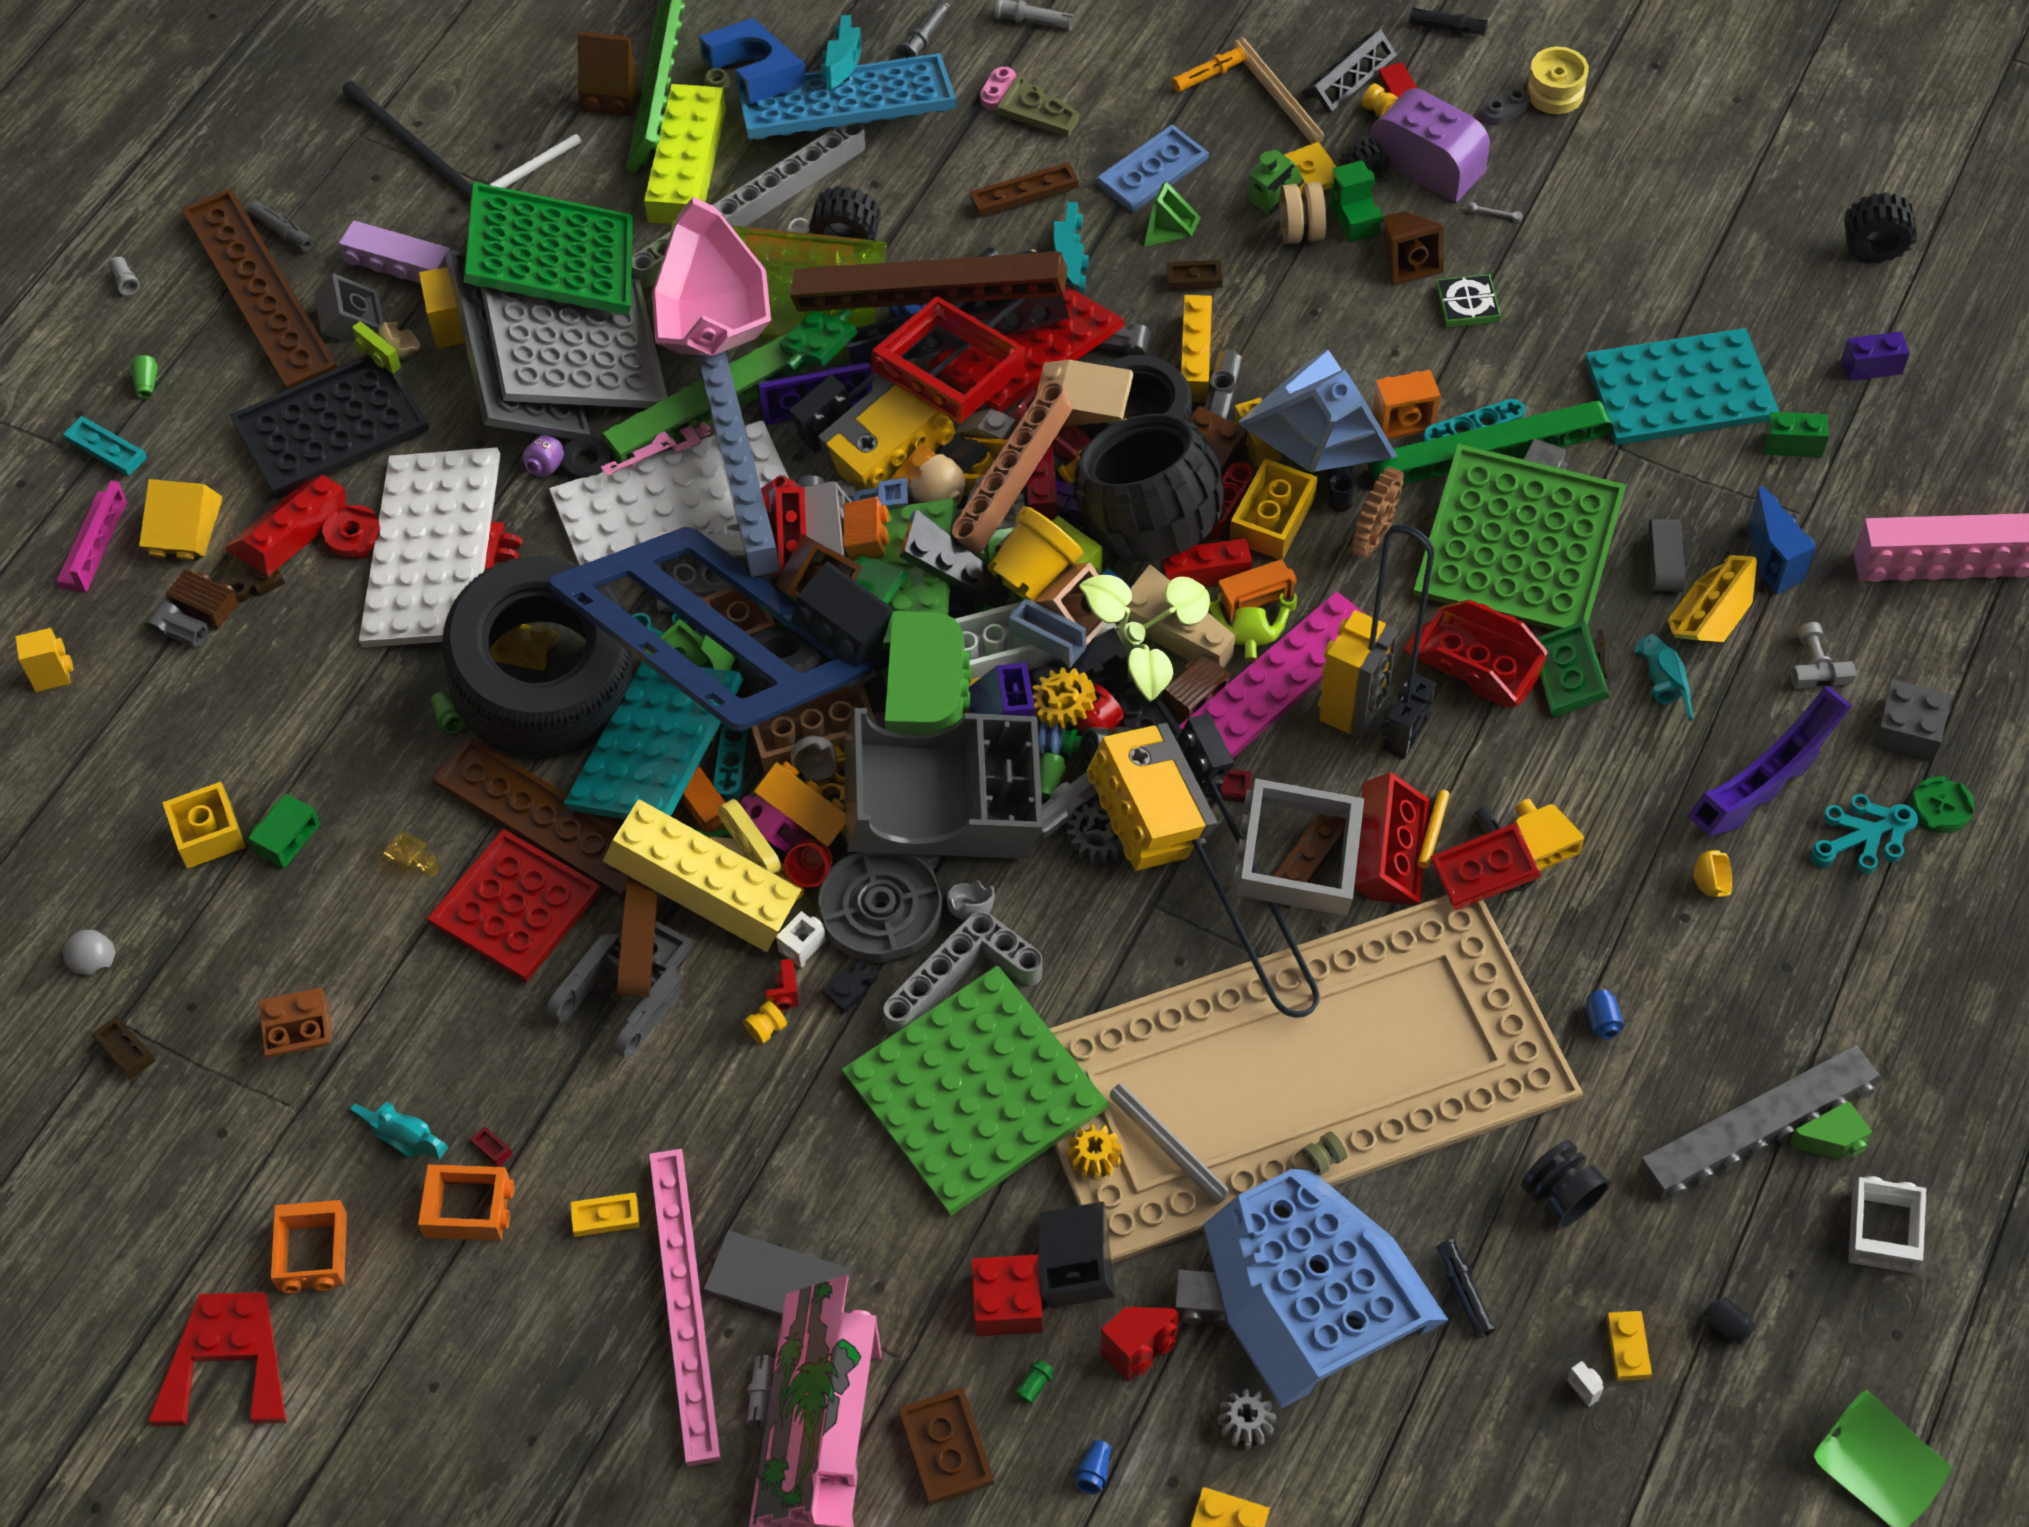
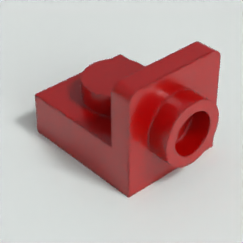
(786, 995)

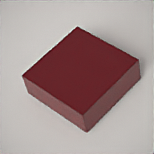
(1235, 785)

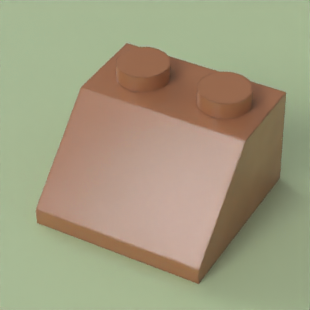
(1068, 600)

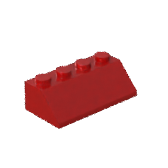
(288, 525)
(1391, 840)

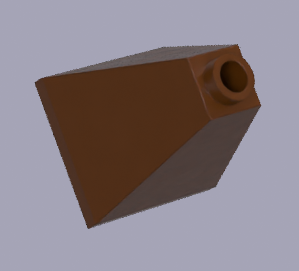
(1413, 246)

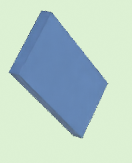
(1143, 171)

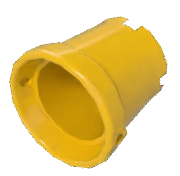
(1034, 555)

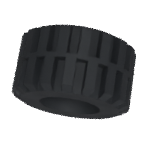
(845, 214)
(1880, 227)

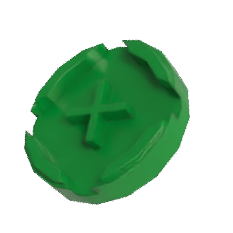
(1942, 804)

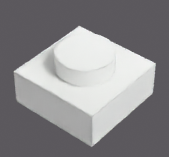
(1586, 1383)

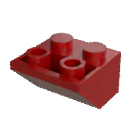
(1137, 1338)

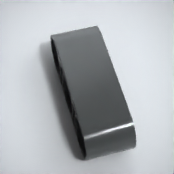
(1666, 555)

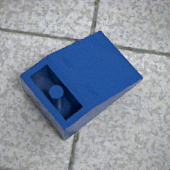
(1778, 543)

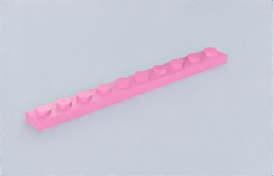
(684, 1309)

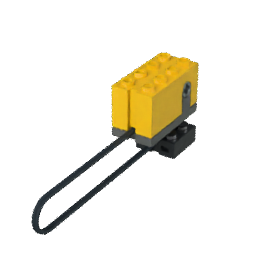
(880, 431)
(1161, 812)

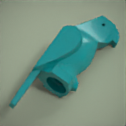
(1666, 672)
(402, 1132)

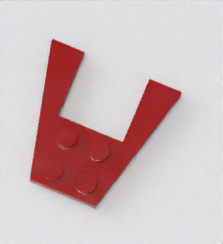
(224, 1330)

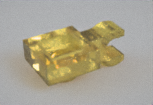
(409, 850)

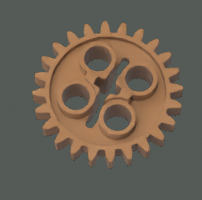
(1377, 512)

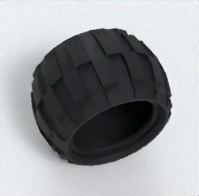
(1149, 487)

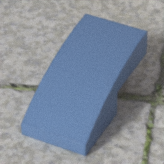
(890, 493)

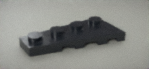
(948, 560)

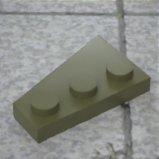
(1033, 107)

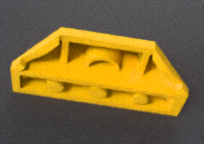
(1716, 601)

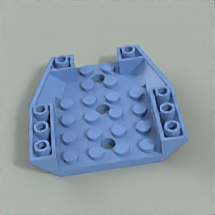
(1296, 1317)

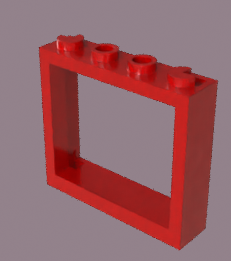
(952, 403)

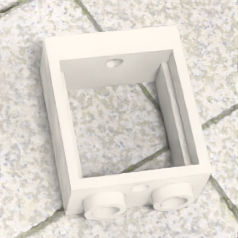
(1880, 1253)

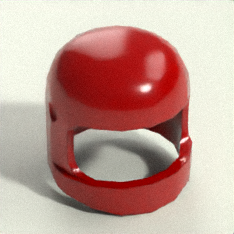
(1105, 713)
(808, 862)

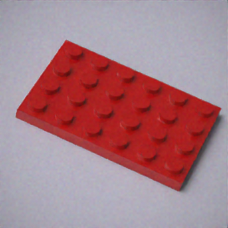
(1064, 340)

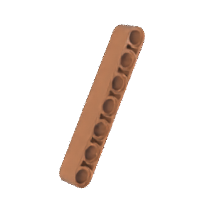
(1012, 468)

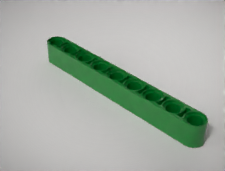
(1510, 438)

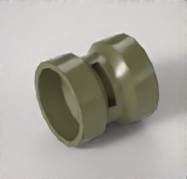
(1324, 1153)

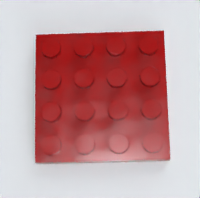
(514, 905)

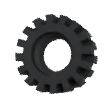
(1370, 152)

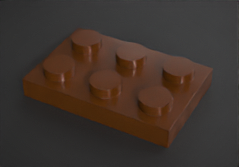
(946, 1446)

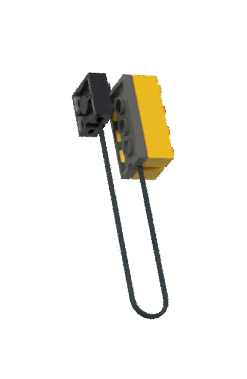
(1362, 665)

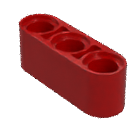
(1236, 483)

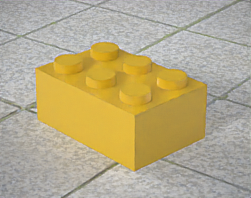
(1273, 508)

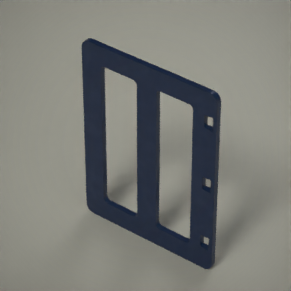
(639, 563)

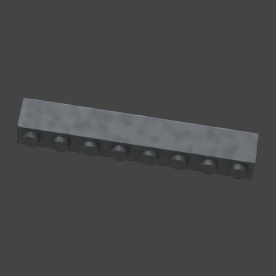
(1757, 1124)

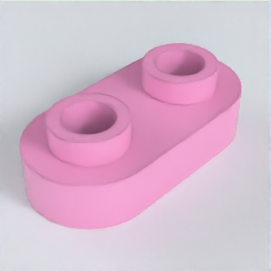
(996, 87)

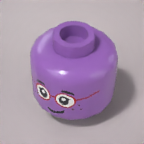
(543, 456)

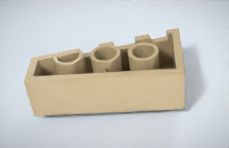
(1187, 641)

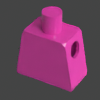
(770, 819)

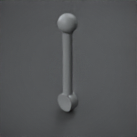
(1515, 216)

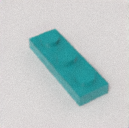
(105, 446)

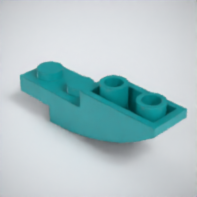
(841, 53)
(1069, 244)

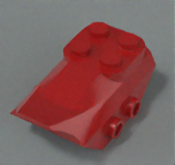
(1483, 649)

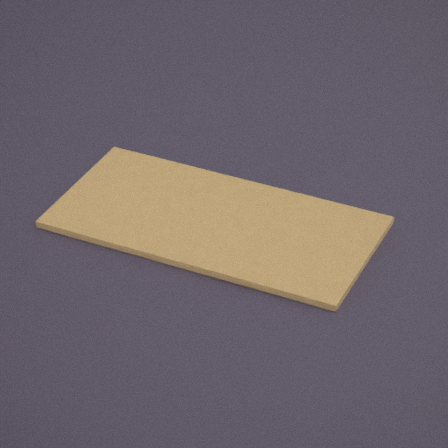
(1409, 1051)

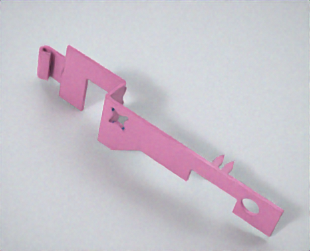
(692, 436)

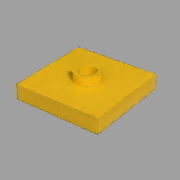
(1313, 164)

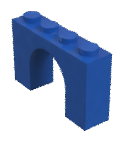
(748, 40)

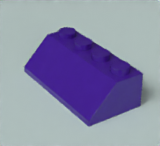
(781, 394)

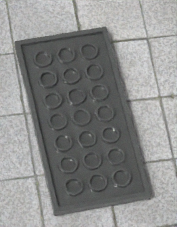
(540, 418)

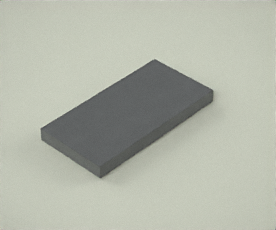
(763, 1273)

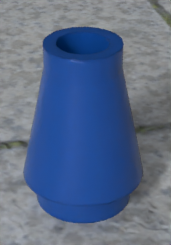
(1093, 1469)

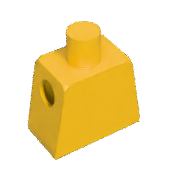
(1548, 834)

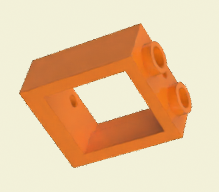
(305, 1216)
(470, 1229)

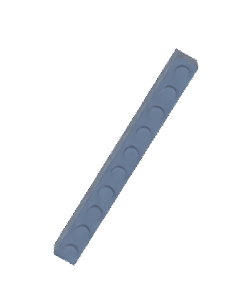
(738, 465)

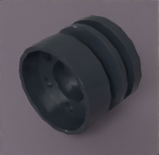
(1560, 1178)

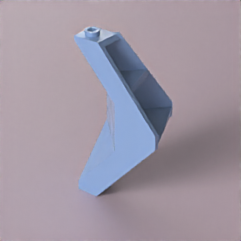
(1319, 419)

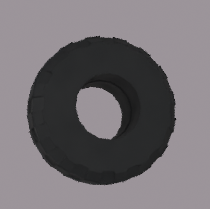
(786, 646)

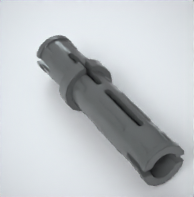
(287, 230)

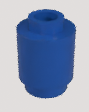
(1604, 1014)

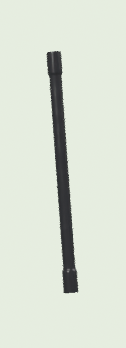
(362, 99)

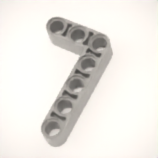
(957, 965)

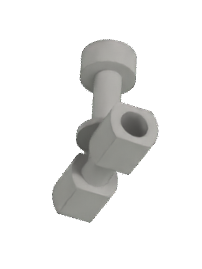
(1820, 666)

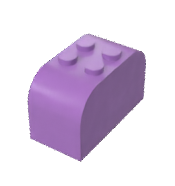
(1433, 143)

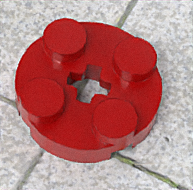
(357, 544)

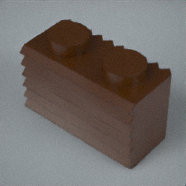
(203, 598)
(1195, 686)

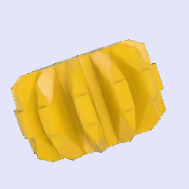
(1093, 1162)

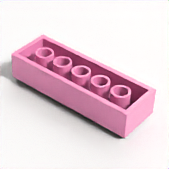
(1943, 547)

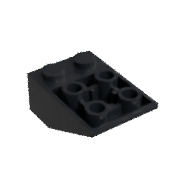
(1075, 1255)

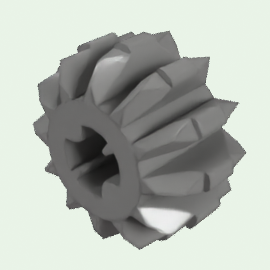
(1258, 1413)

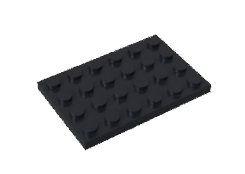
(328, 423)

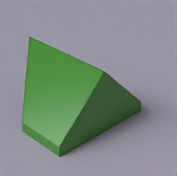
(1170, 218)

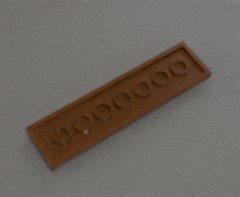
(532, 811)

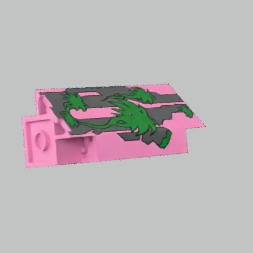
(815, 1411)

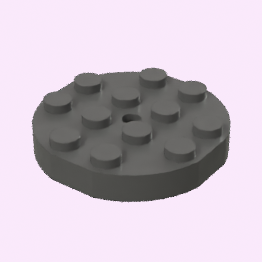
(886, 933)

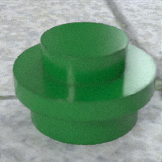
(1071, 743)

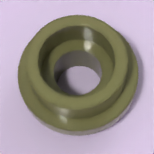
(717, 78)

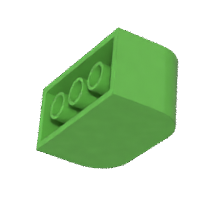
(926, 673)

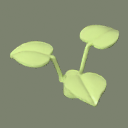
(1108, 601)

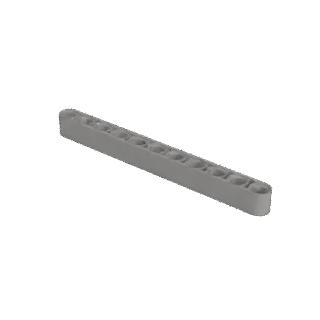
(767, 190)

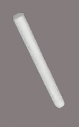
(537, 162)

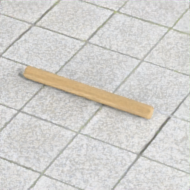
(1280, 93)

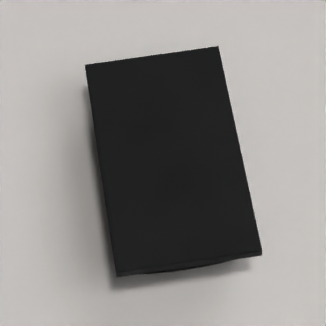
(963, 451)

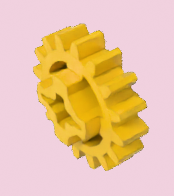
(1063, 697)

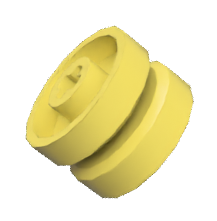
(1557, 80)

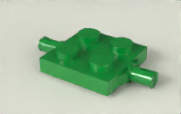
(817, 338)

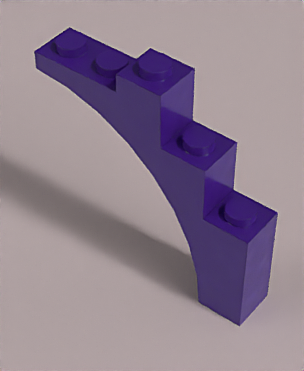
(1760, 782)

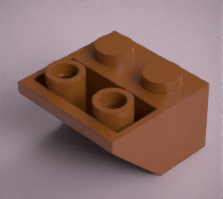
(295, 1022)

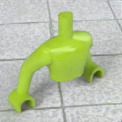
(1252, 625)

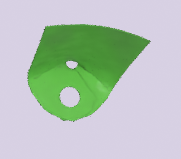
(1882, 1462)

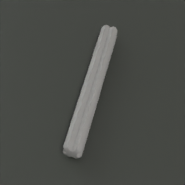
(1169, 1143)

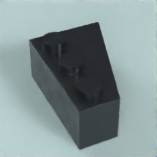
(1102, 662)

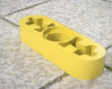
(748, 836)

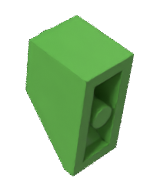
(1834, 1134)

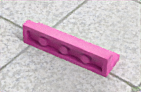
(93, 539)

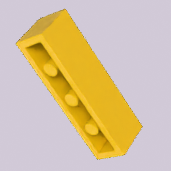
(1197, 344)

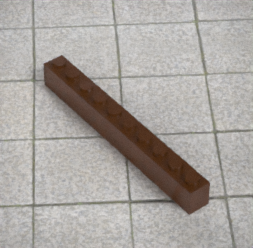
(921, 281)

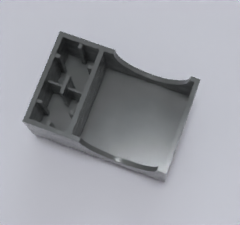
(944, 792)

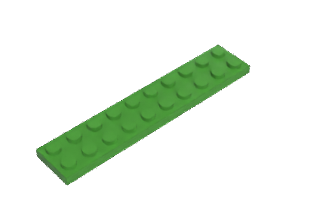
(655, 82)

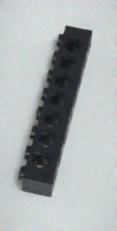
(1025, 316)

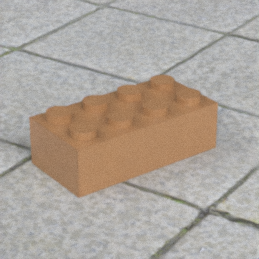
(823, 717)

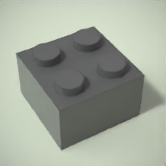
(1912, 720)

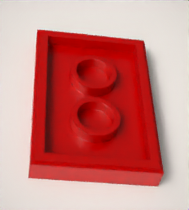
(1485, 866)

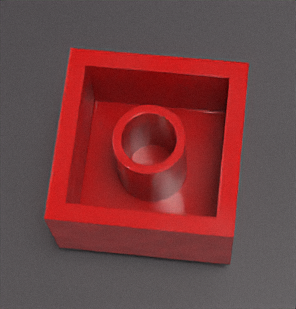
(1007, 1295)

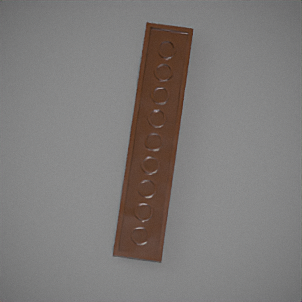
(259, 289)

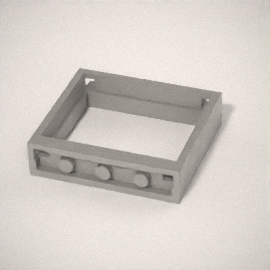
(1290, 891)

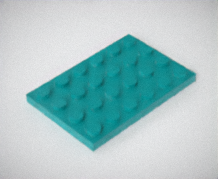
(1681, 386)
(648, 747)

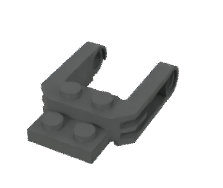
(604, 955)

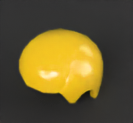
(1713, 874)

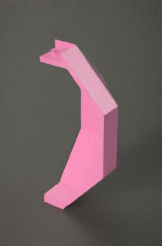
(708, 286)

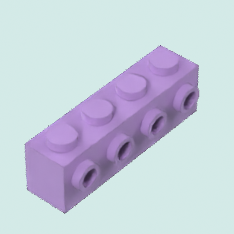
(390, 251)

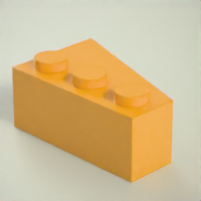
(803, 802)

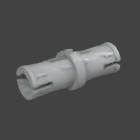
(760, 1390)

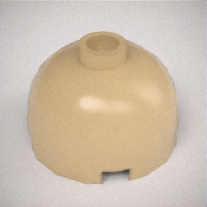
(939, 480)

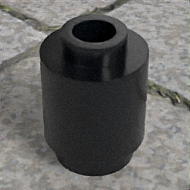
(1729, 1320)

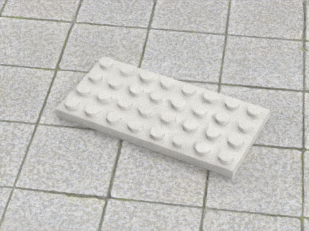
(657, 496)
(428, 542)

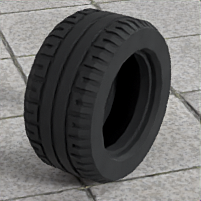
(1155, 380)

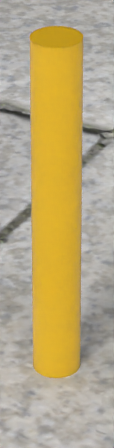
(1433, 829)

